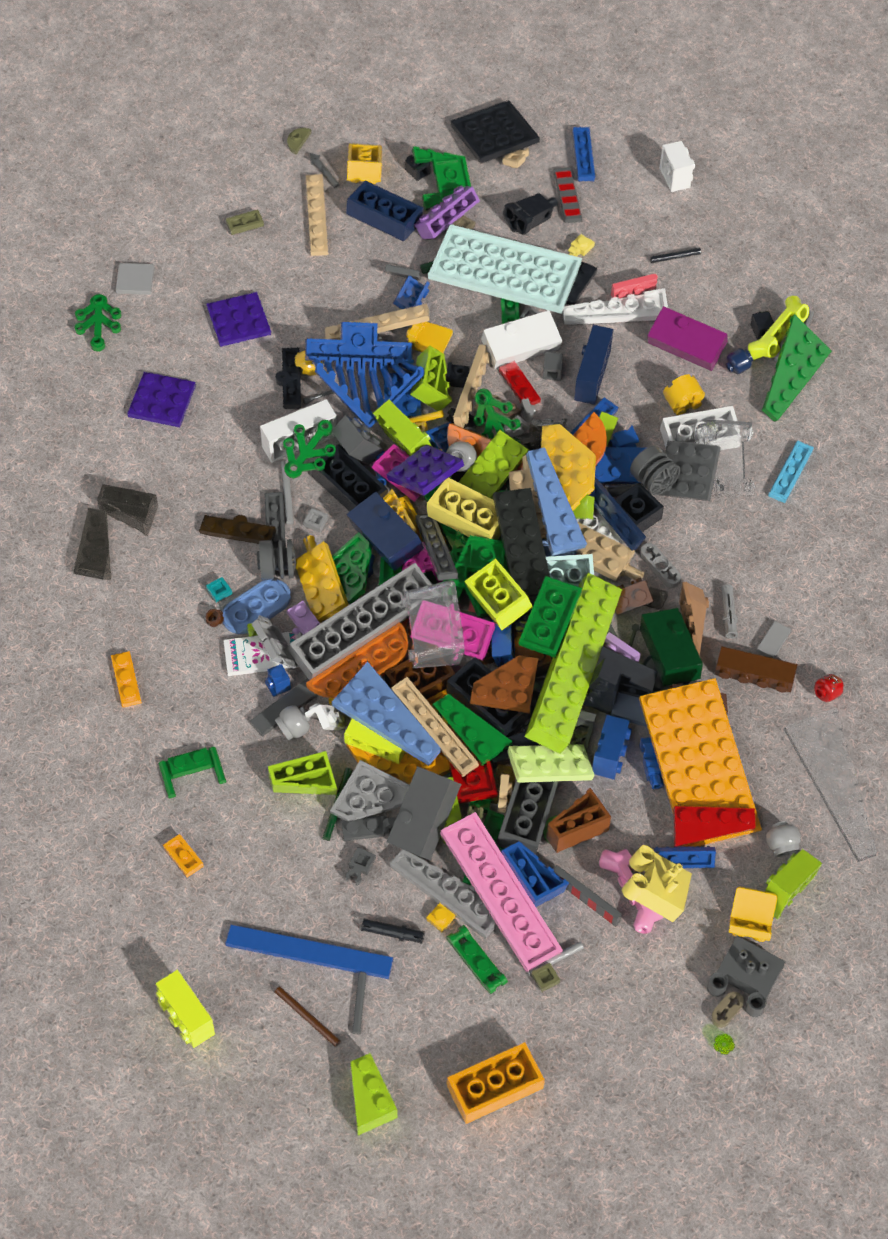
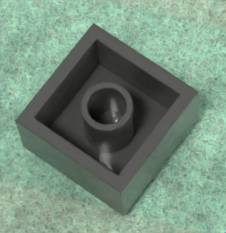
(357, 439)

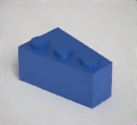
(611, 747)
(535, 877)

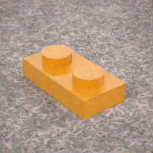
(183, 855)

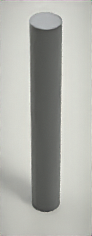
(358, 1012)

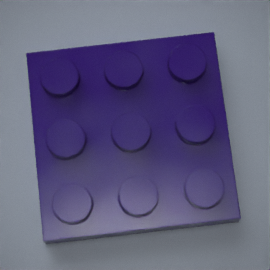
(238, 319)
(161, 399)
(425, 469)

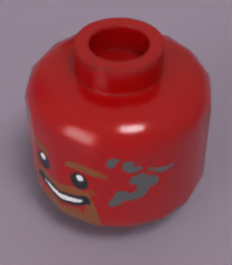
(828, 687)

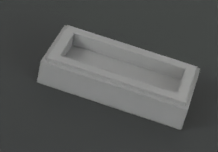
(774, 640)

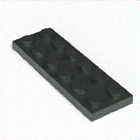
(521, 538)

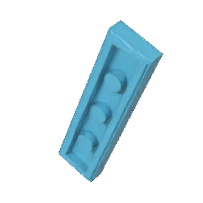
(791, 471)

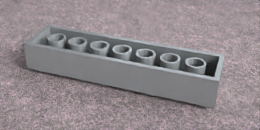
(356, 624)

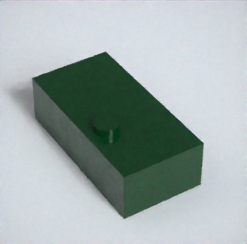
(671, 646)

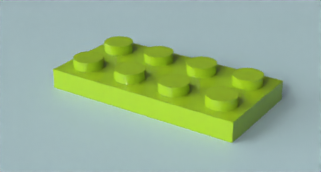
(494, 464)

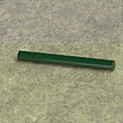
(332, 818)

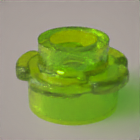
(724, 1038)

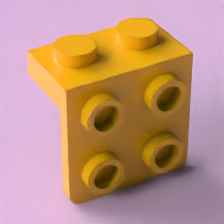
(429, 334)
(752, 913)

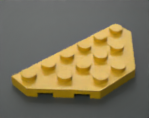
(571, 462)

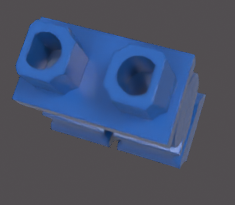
(650, 763)

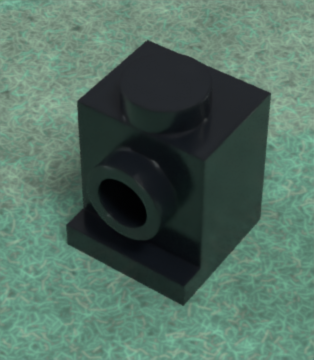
(415, 169)
(457, 375)

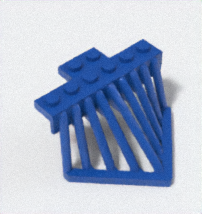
(361, 346)

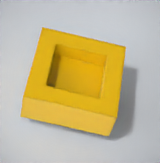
(440, 917)

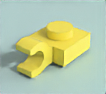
(581, 245)

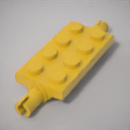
(320, 580)

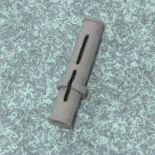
(731, 629)

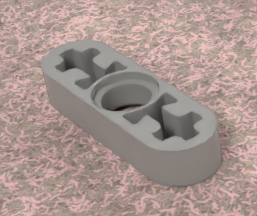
(660, 558)

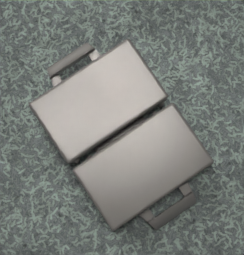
(273, 641)

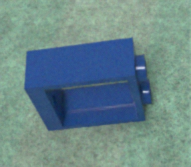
(503, 644)

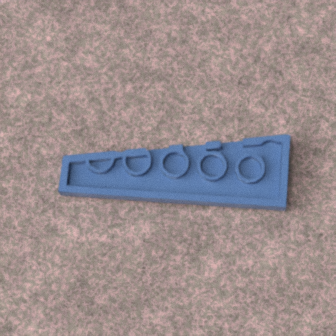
(559, 520)

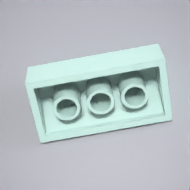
(570, 568)

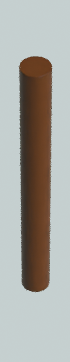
(326, 1033)

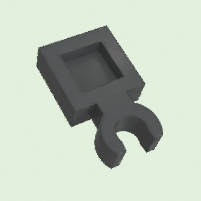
(360, 863)

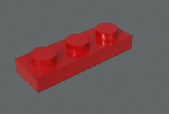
(519, 383)

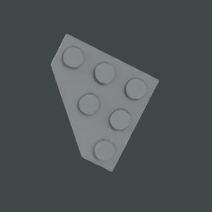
(368, 793)

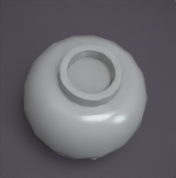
(463, 451)
(293, 722)
(783, 839)

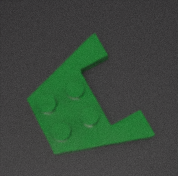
(449, 173)
(476, 555)

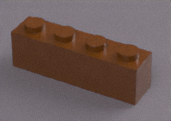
(756, 669)

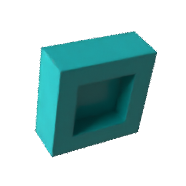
(219, 589)

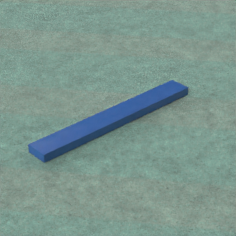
(309, 951)

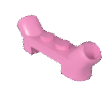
(619, 864)

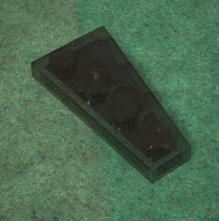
(93, 551)

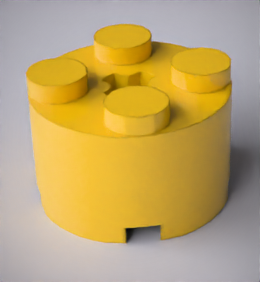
(684, 394)

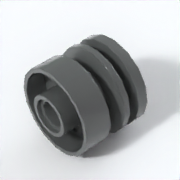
(655, 470)
(275, 559)

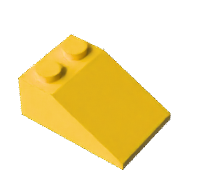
(364, 163)

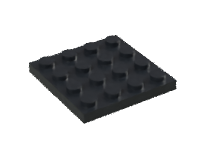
(494, 131)

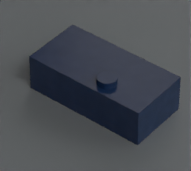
(383, 210)
(593, 364)
(385, 531)

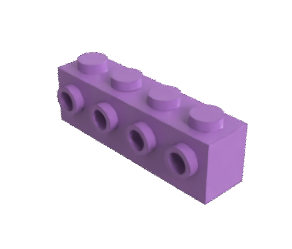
(446, 212)

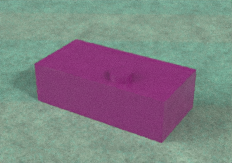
(687, 338)

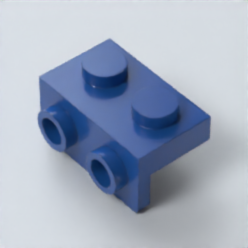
(411, 293)

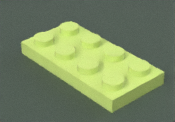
(546, 765)

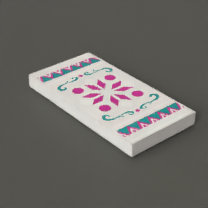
(250, 656)

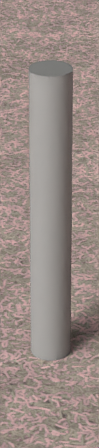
(564, 954)

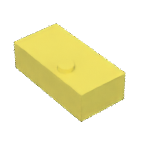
(464, 510)

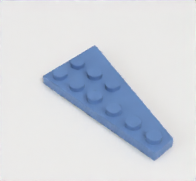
(380, 710)

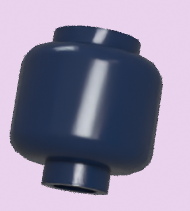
(739, 361)

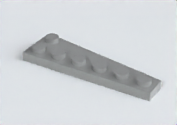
(447, 890)

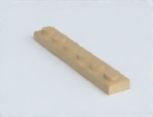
(316, 215)
(387, 321)
(472, 383)
(435, 726)

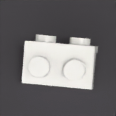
(328, 716)

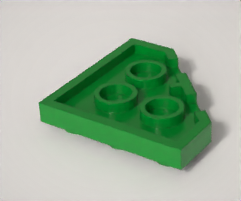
(353, 566)

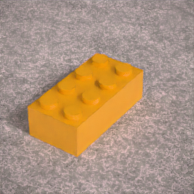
(495, 1083)

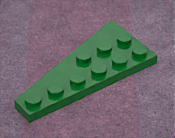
(797, 363)

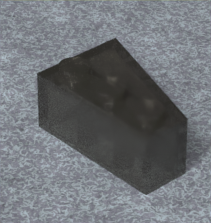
(129, 506)

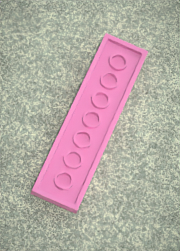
(501, 891)

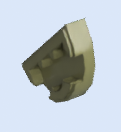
(297, 139)

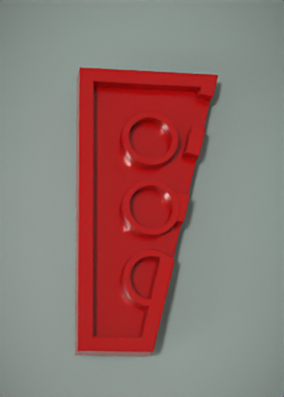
(706, 823)

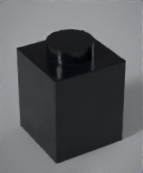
(761, 323)

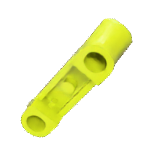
(769, 344)

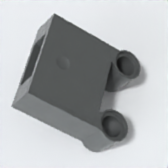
(750, 971)

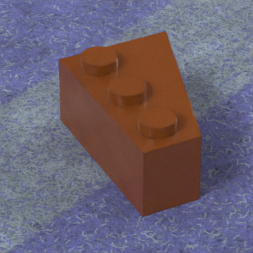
(579, 822)

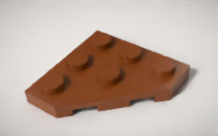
(507, 686)

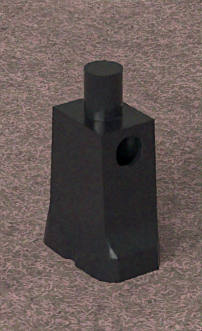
(528, 212)

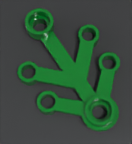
(98, 303)
(494, 418)
(307, 451)

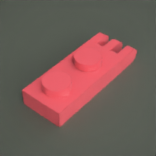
(634, 286)

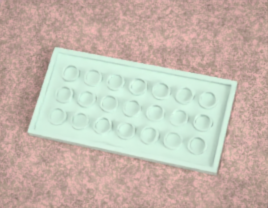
(505, 268)

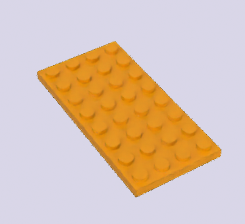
(697, 750)

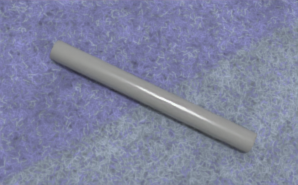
(287, 495)

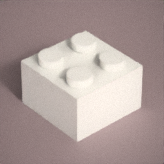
(676, 166)

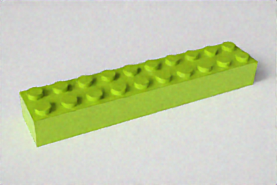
(574, 665)

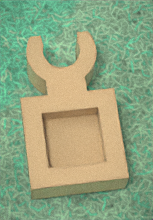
(516, 158)
(505, 789)

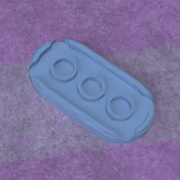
(257, 601)

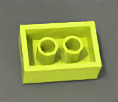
(498, 594)
(184, 1009)

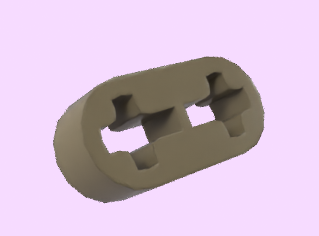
(731, 1012)

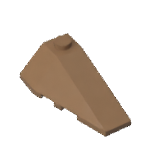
(693, 611)

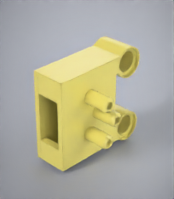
(662, 886)

